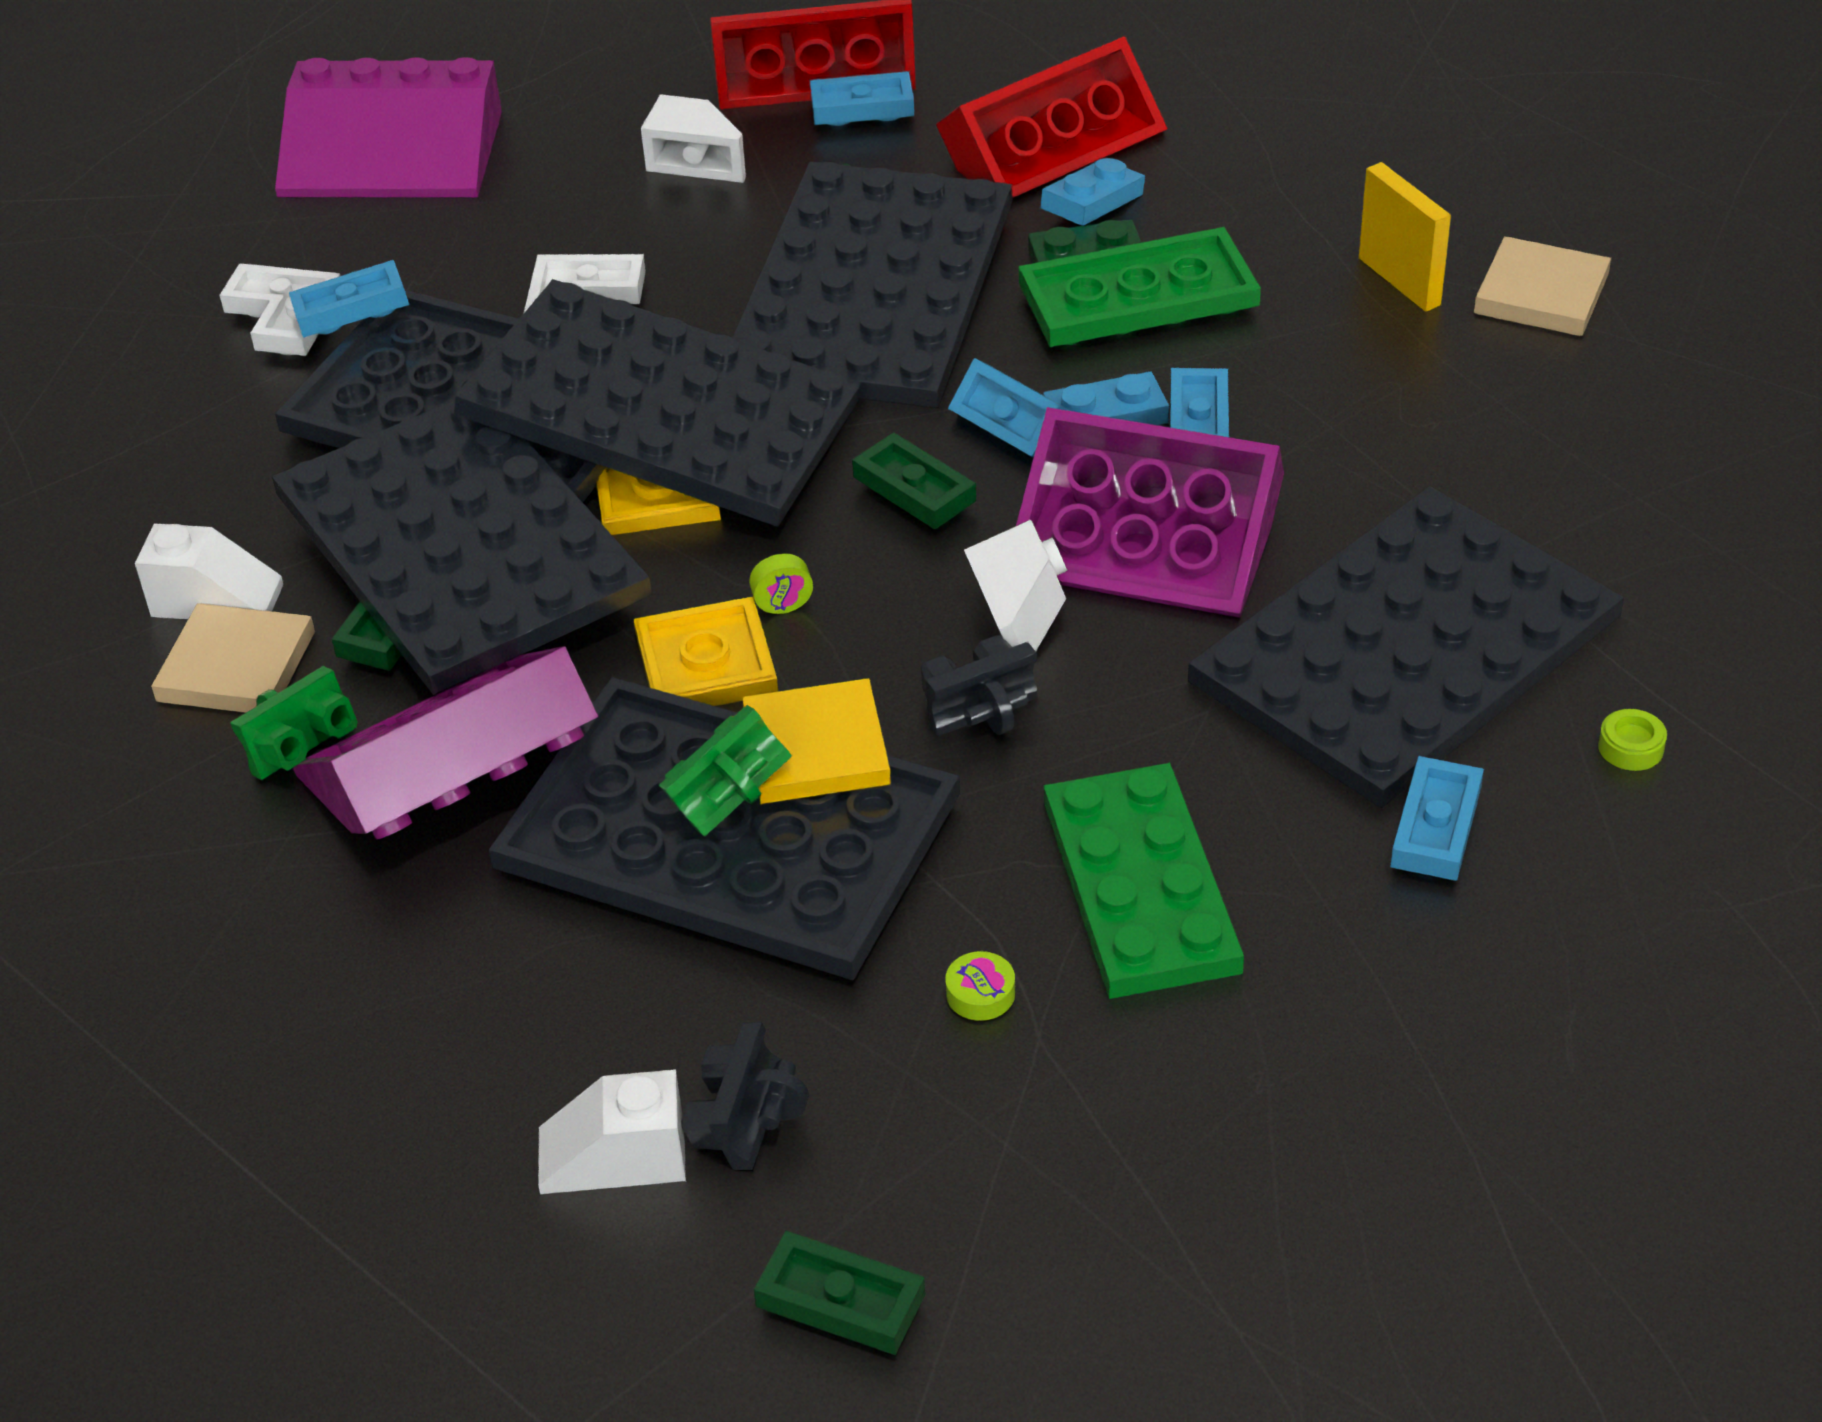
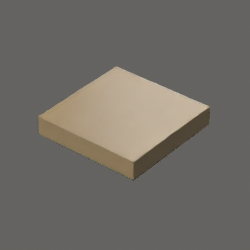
(1542, 286)
(232, 657)

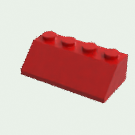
(777, 53)
(1054, 120)

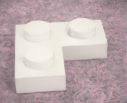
(607, 275)
(264, 294)

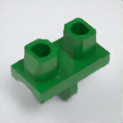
(293, 722)
(725, 770)

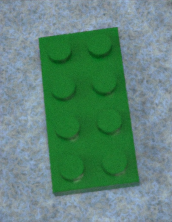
(1138, 286)
(1142, 881)

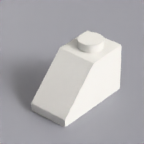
(692, 140)
(201, 566)
(1020, 582)
(615, 1135)

